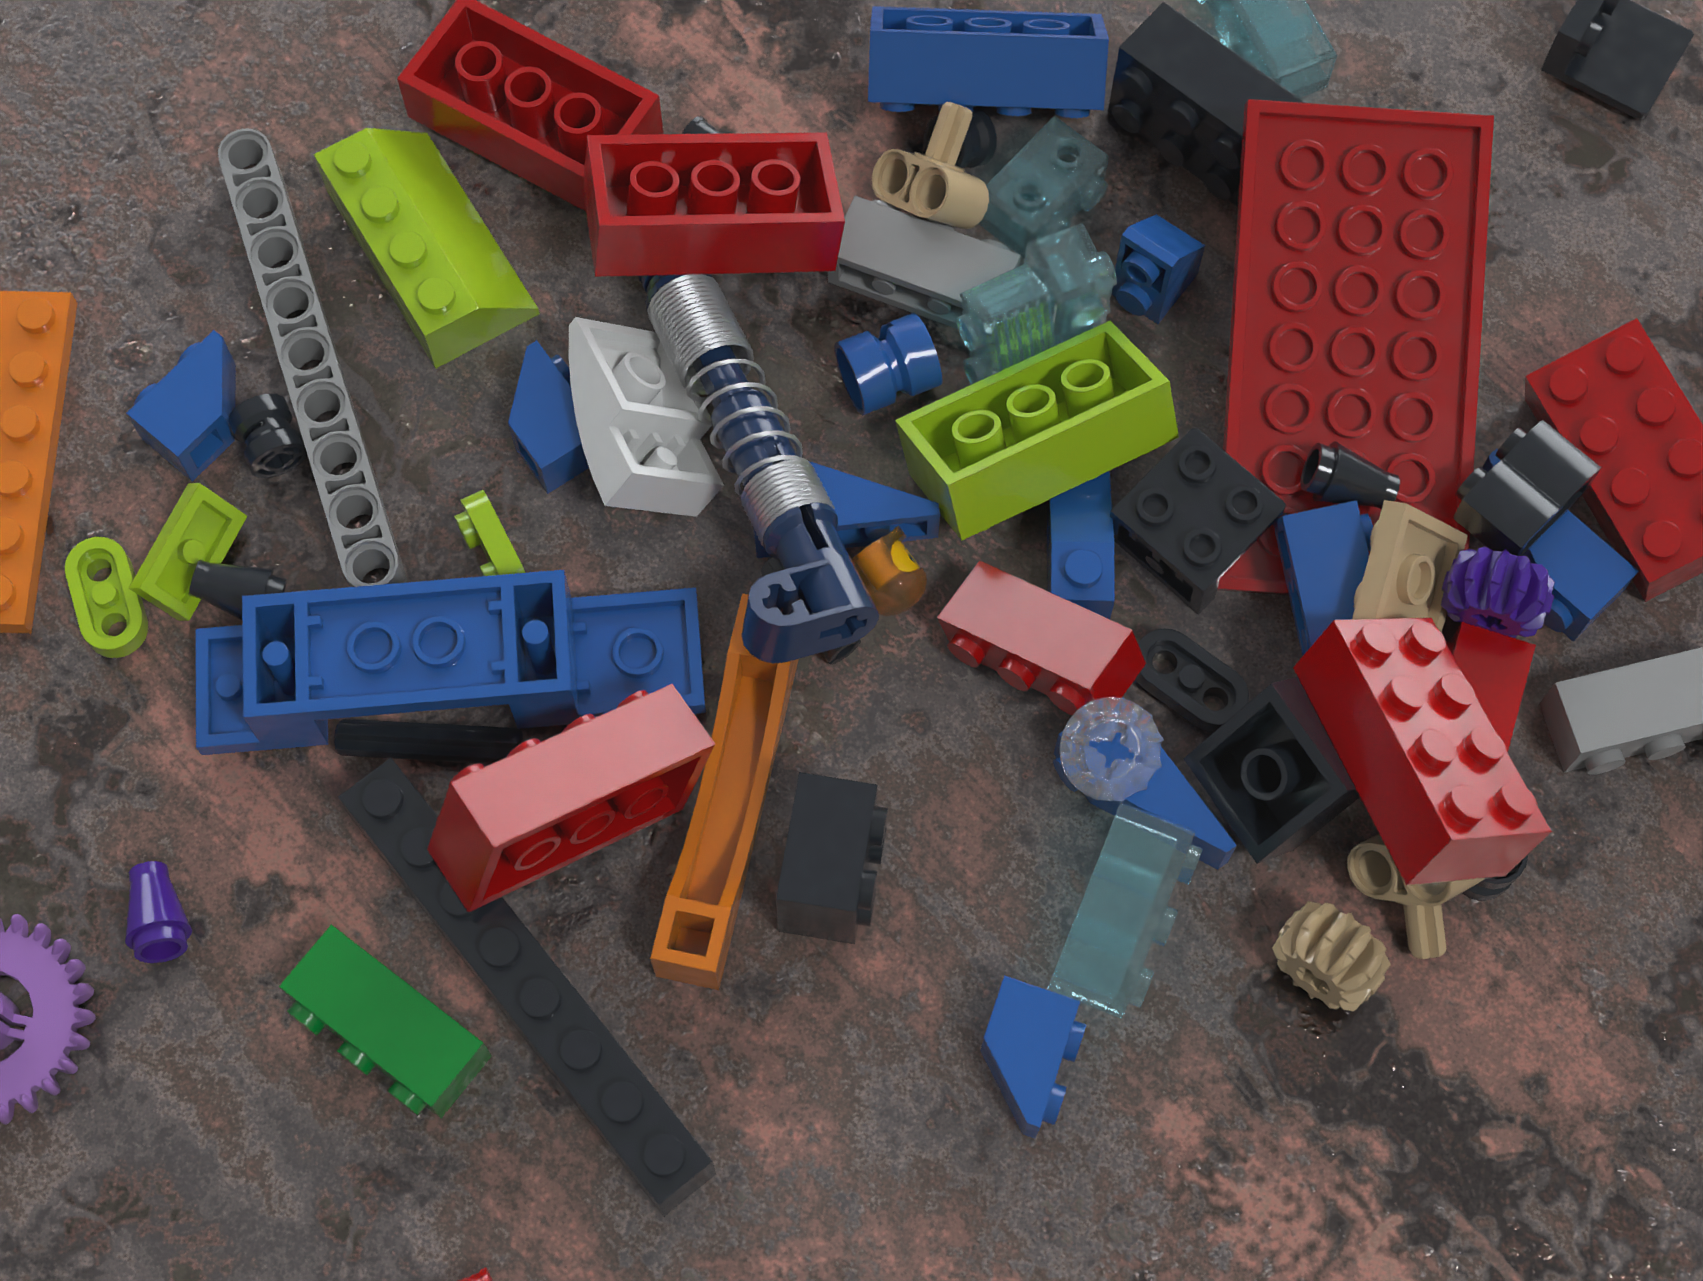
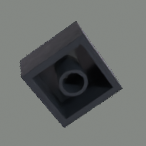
(1274, 771)
(826, 858)

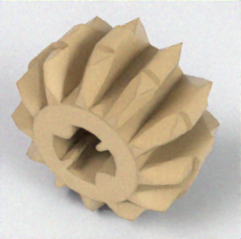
(1331, 956)

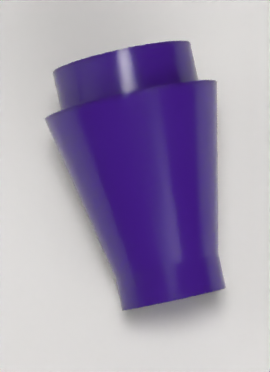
(155, 916)

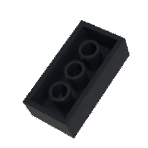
(1188, 97)

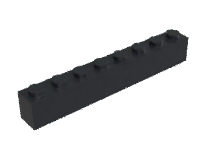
(535, 997)

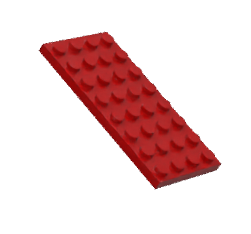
(1356, 304)

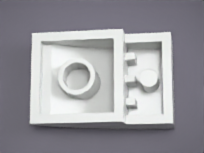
(638, 421)

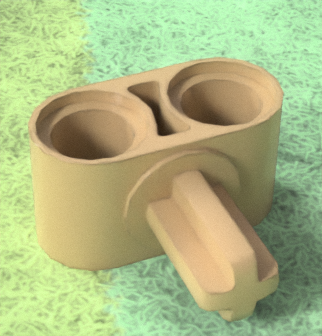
(930, 181)
(1378, 877)

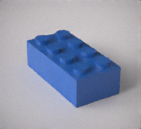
(988, 60)

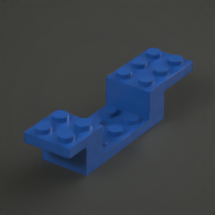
(438, 649)

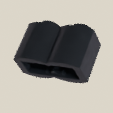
(1525, 491)

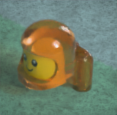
(891, 574)

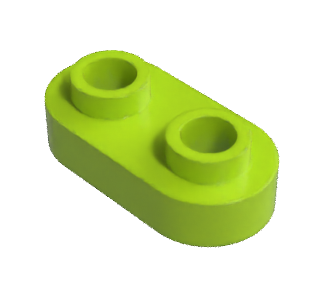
(482, 527)
(107, 601)

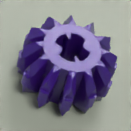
(1498, 592)

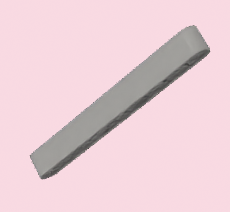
(304, 340)

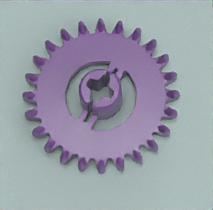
(55, 1018)

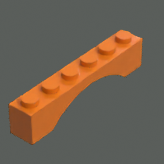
(726, 817)

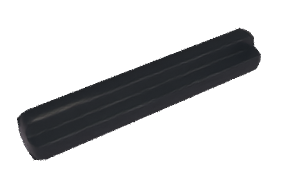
(425, 741)

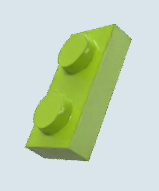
(196, 530)

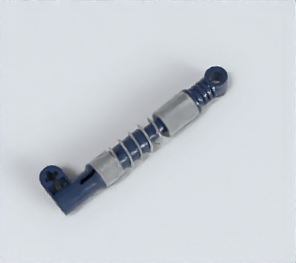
(819, 594)

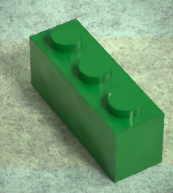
(383, 1024)

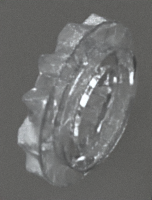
(1099, 722)

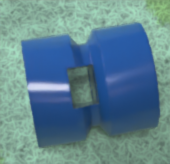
(895, 361)

